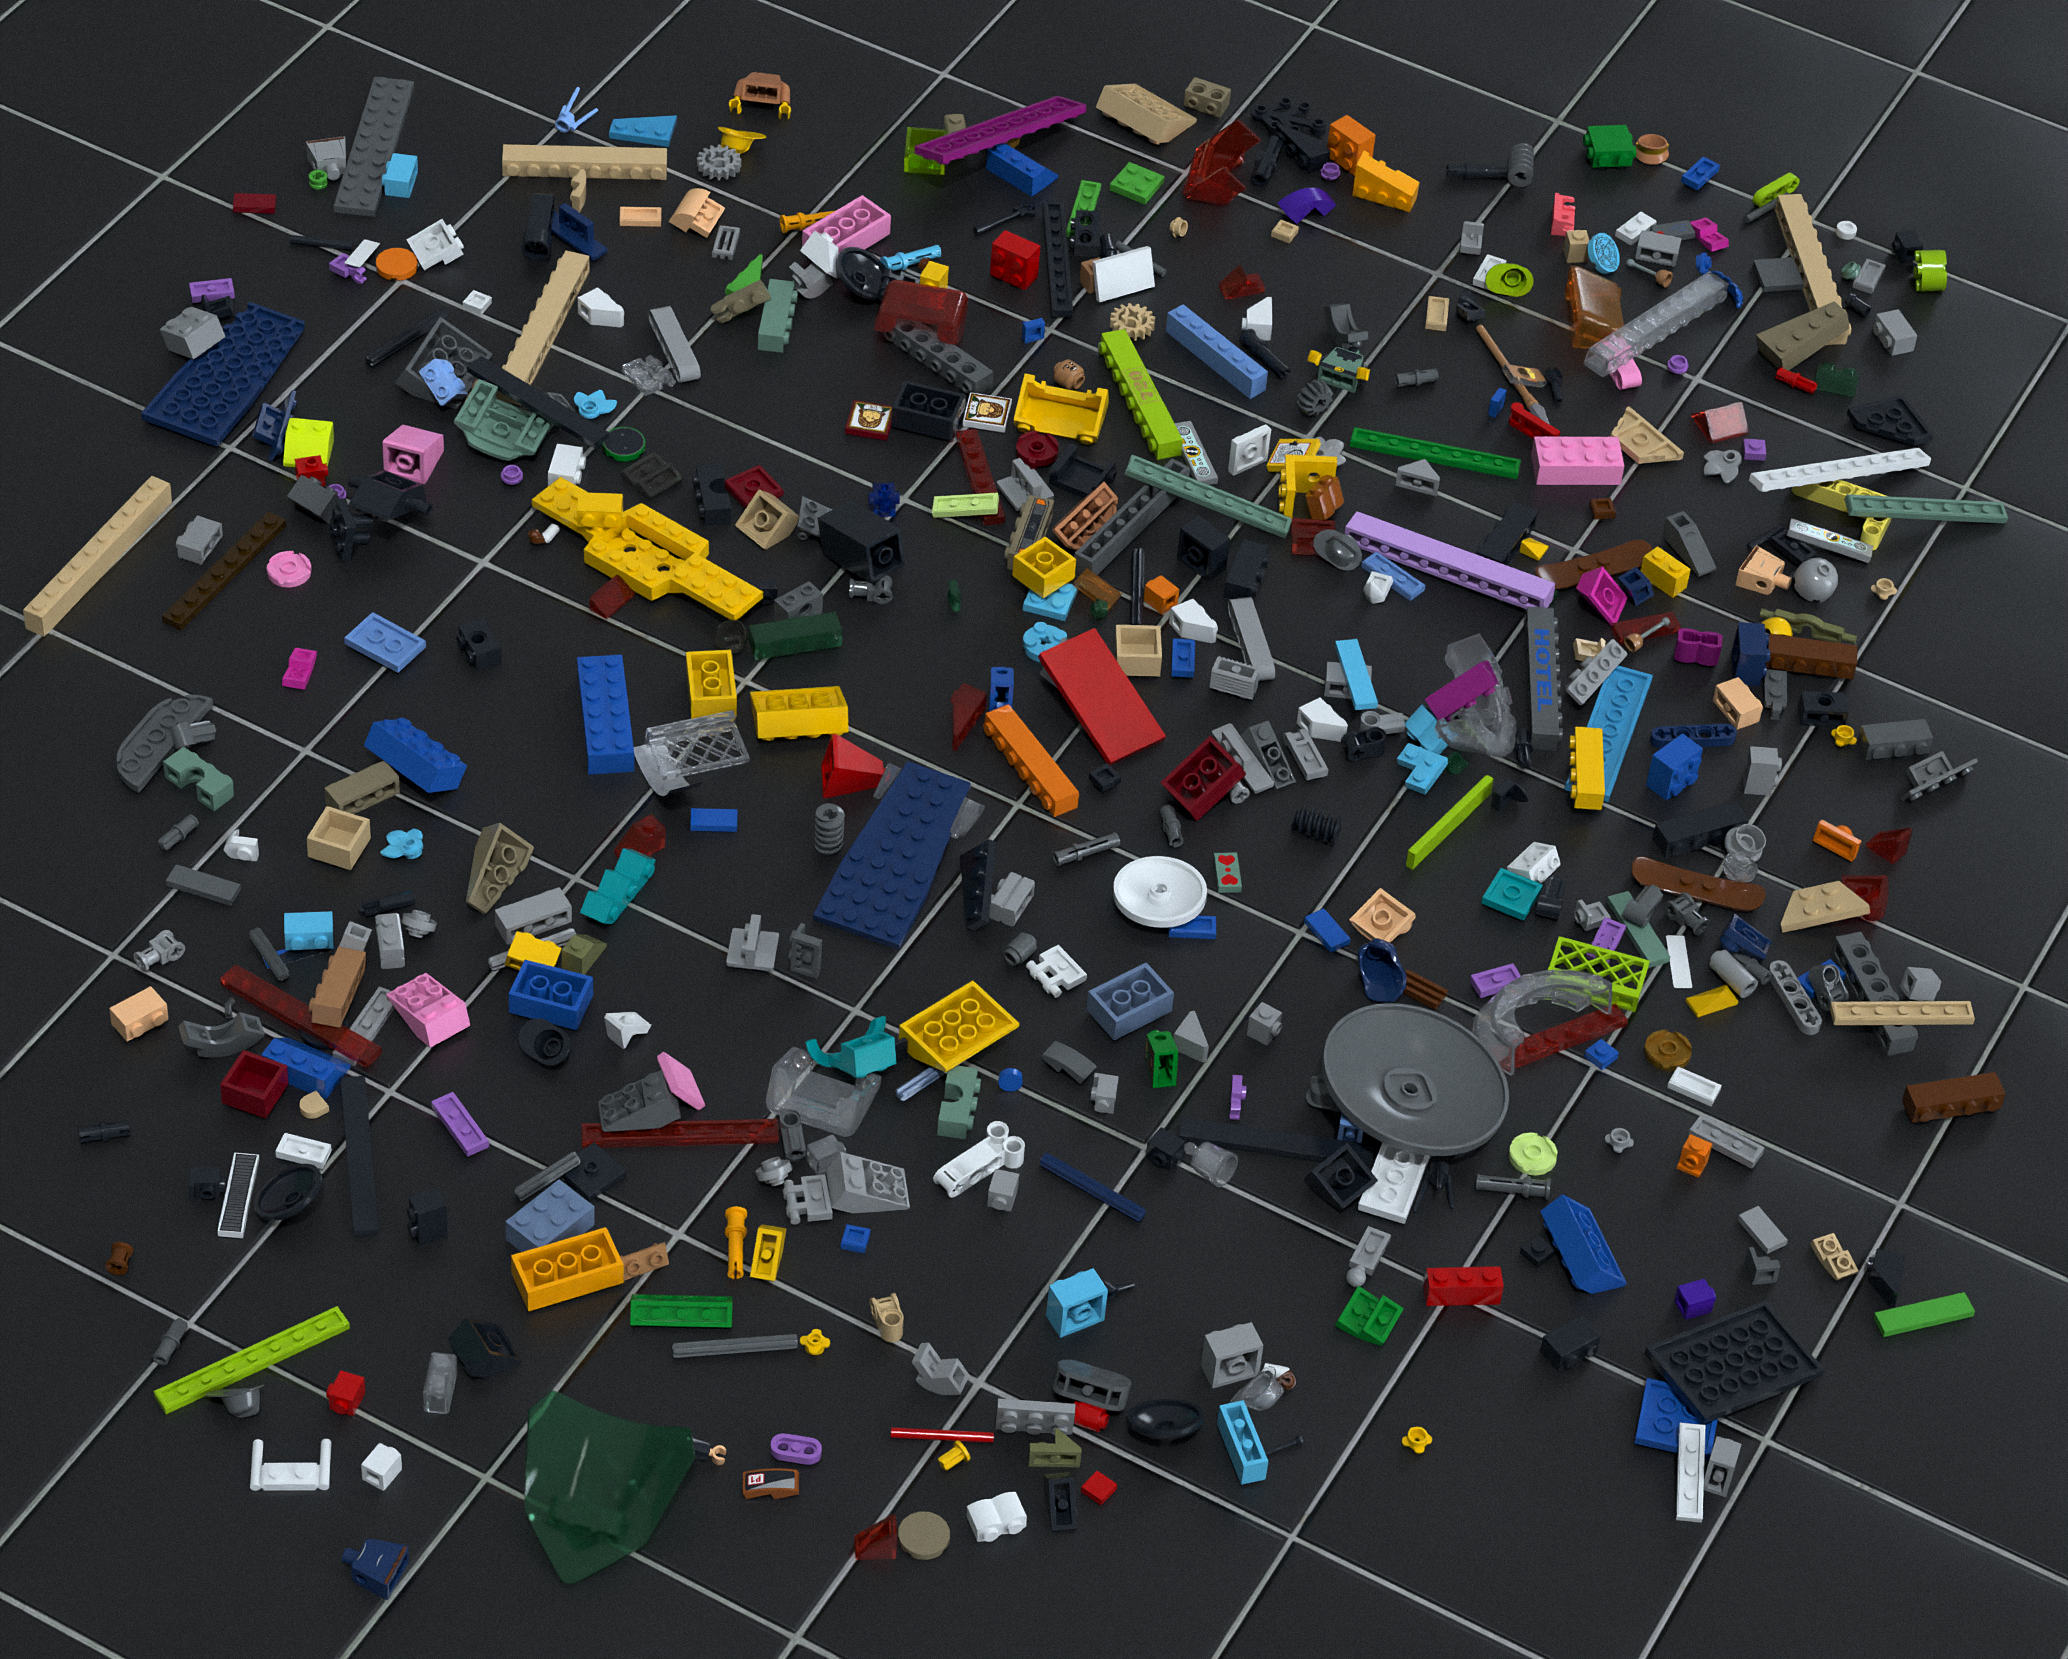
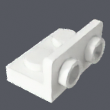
(1536, 862)

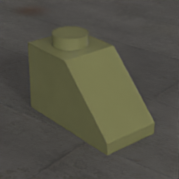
(581, 953)

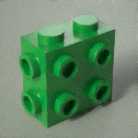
(1609, 146)

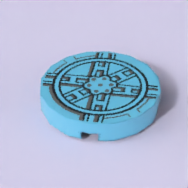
(1603, 253)

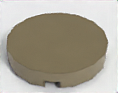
(923, 1535)

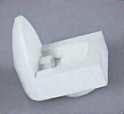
(1377, 587)
(241, 847)

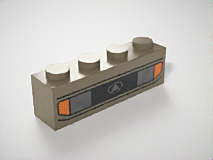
(1031, 527)

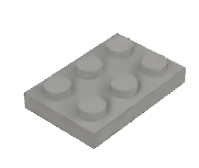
(1034, 1416)

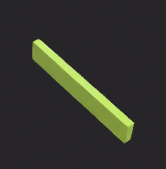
(1449, 822)

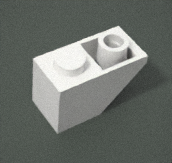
(600, 309)
(1192, 622)
(1321, 721)

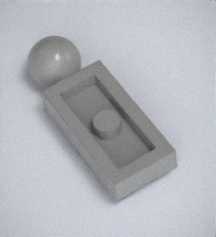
(1367, 1256)

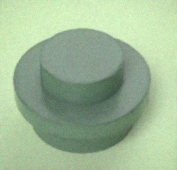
(1850, 270)

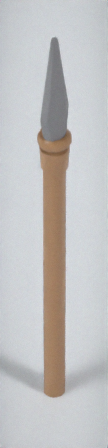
(1528, 399)

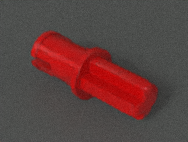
(1796, 380)

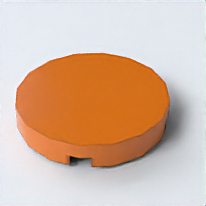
(396, 263)

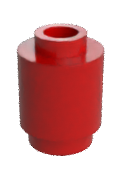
(1090, 1416)

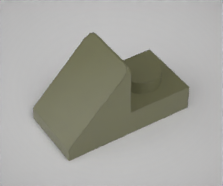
(1060, 1453)

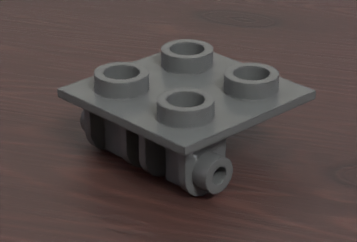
(808, 517)

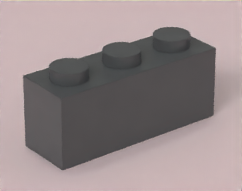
(1895, 739)

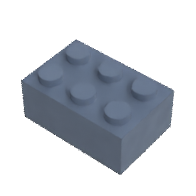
(1130, 1001)
(550, 1218)

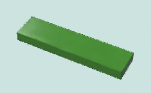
(1085, 200)
(1924, 1314)

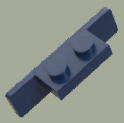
(577, 232)
(272, 424)

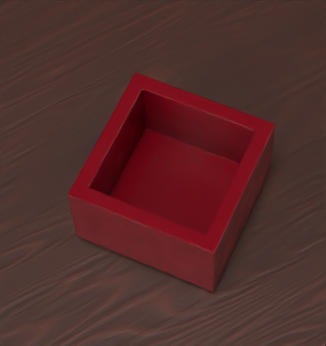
(254, 1084)

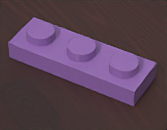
(460, 1124)

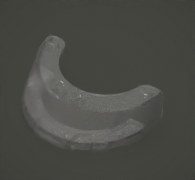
(1475, 737)
(1569, 988)

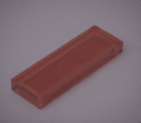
(1643, 624)

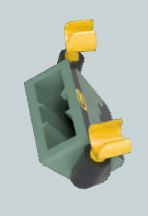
(1340, 367)

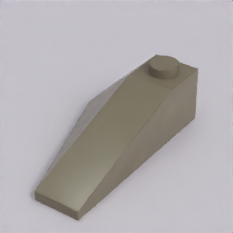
(495, 864)

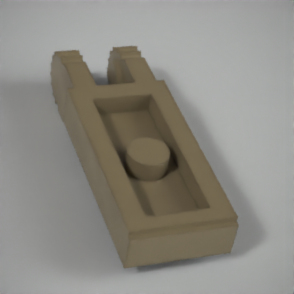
(740, 301)

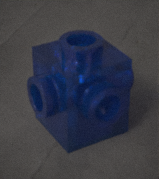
(884, 499)

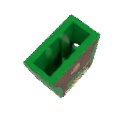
(1161, 1048)

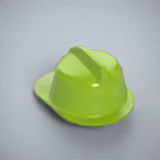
(1509, 279)

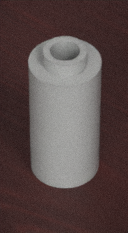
(1733, 973)

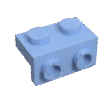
(443, 381)

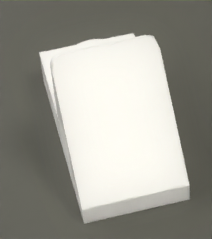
(623, 1025)

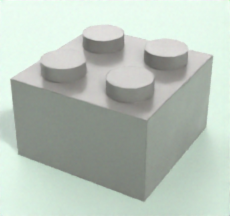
(192, 332)
(1231, 1355)

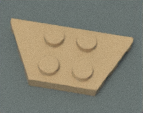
(1644, 441)
(1822, 905)

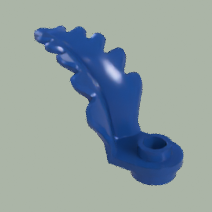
(1704, 263)

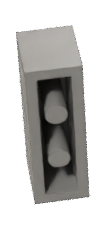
(533, 914)

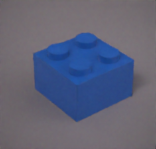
(1674, 767)

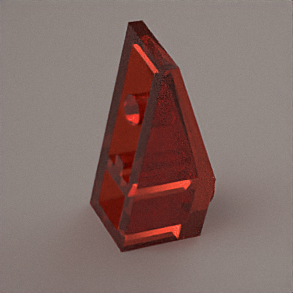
(966, 710)

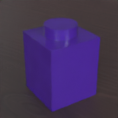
(1695, 1299)

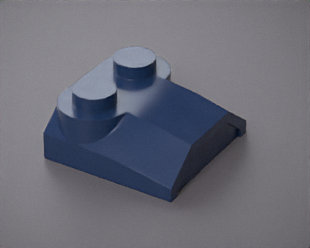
(1743, 938)

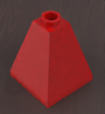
(848, 768)

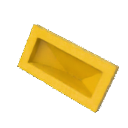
(1711, 1001)

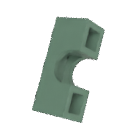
(212, 787)
(956, 1117)

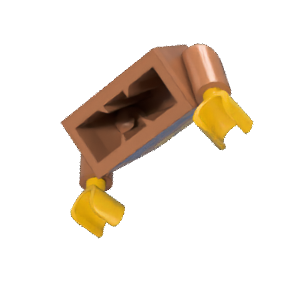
(762, 88)

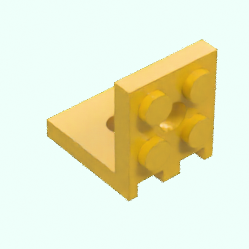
(1296, 477)

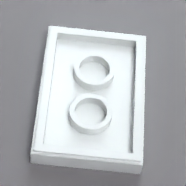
(1123, 274)

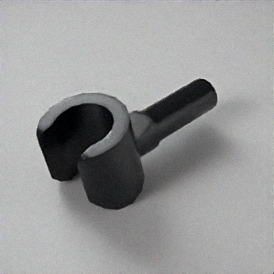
(1113, 1290)

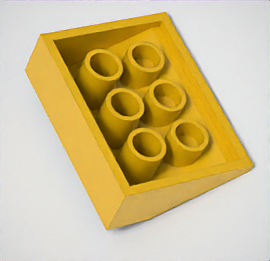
(799, 712)
(956, 1027)

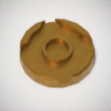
(1667, 1050)

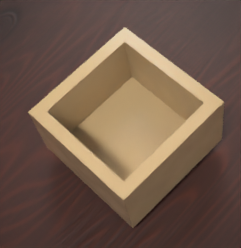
(1138, 649)
(338, 838)

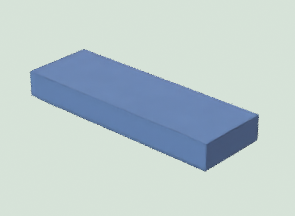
(1402, 581)

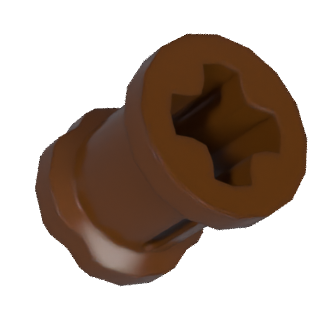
(118, 1261)

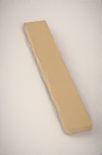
(1902, 1013)

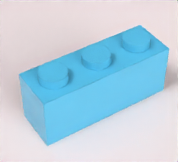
(1242, 1442)

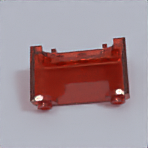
(924, 304)

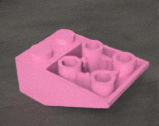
(429, 1009)

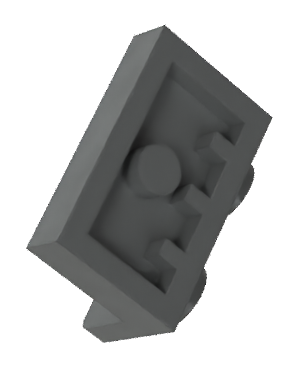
(805, 953)

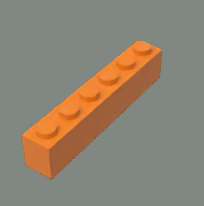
(1031, 760)

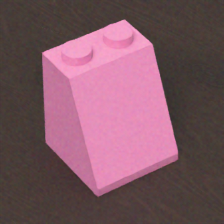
(412, 453)

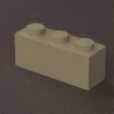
(363, 788)

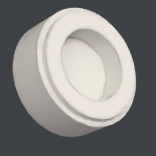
(1846, 230)

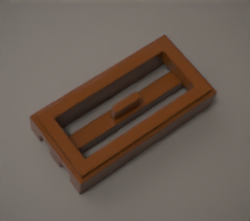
(1424, 987)

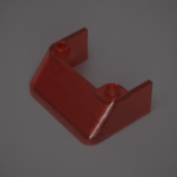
(1212, 163)

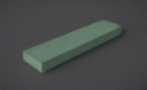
(1644, 938)

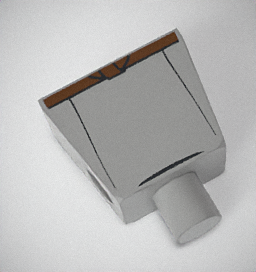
(328, 156)

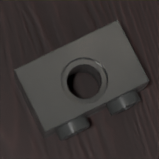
(800, 602)

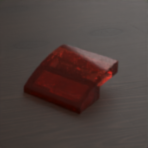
(1304, 532)

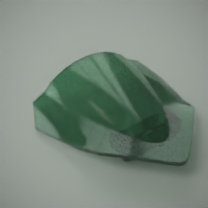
(597, 1482)

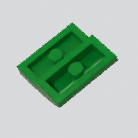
(1369, 1316)

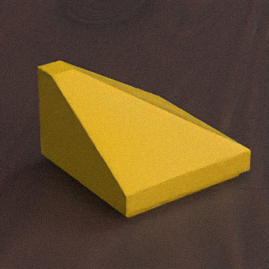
(1533, 548)

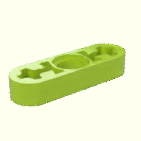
(1784, 184)

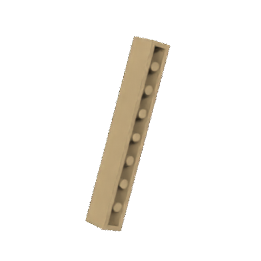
(596, 161)

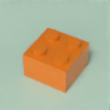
(1348, 141)

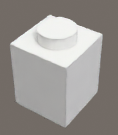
(381, 1466)

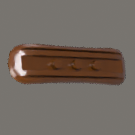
(1614, 560)
(1701, 887)

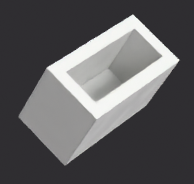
(567, 464)

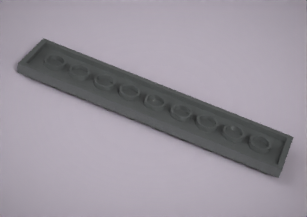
(373, 146)

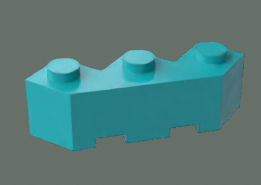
(618, 886)

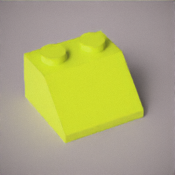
(308, 439)

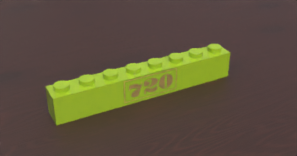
(1140, 394)

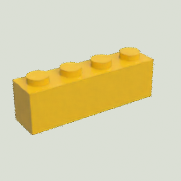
(1587, 768)

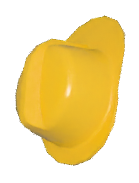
(738, 139)

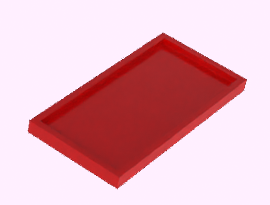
(1101, 697)

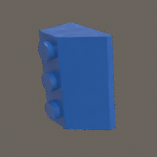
(1018, 169)
(307, 1066)

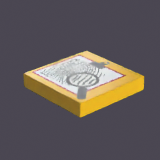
(1291, 447)

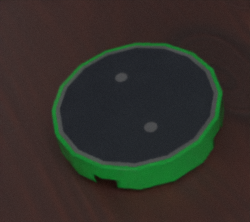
(624, 444)

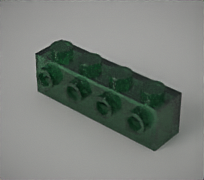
(795, 635)

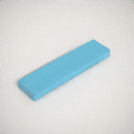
(1356, 674)

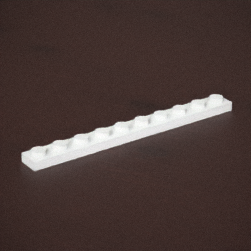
(1839, 469)

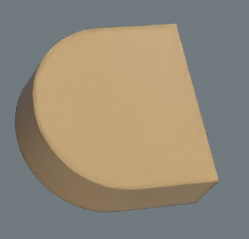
(313, 1105)

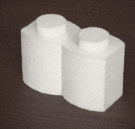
(996, 1516)

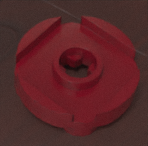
(1036, 458)

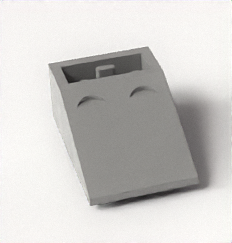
(866, 1185)

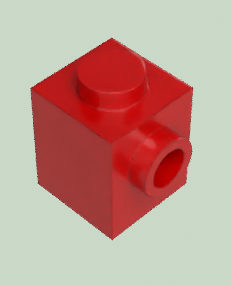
(312, 467)
(346, 1393)

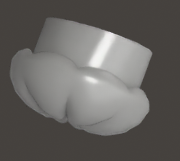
(1746, 839)

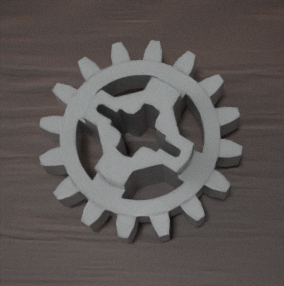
(719, 162)

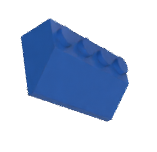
(1582, 1246)

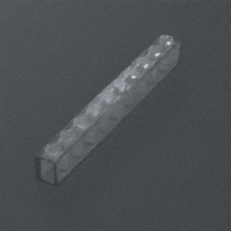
(1656, 324)

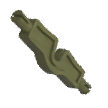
(1819, 629)

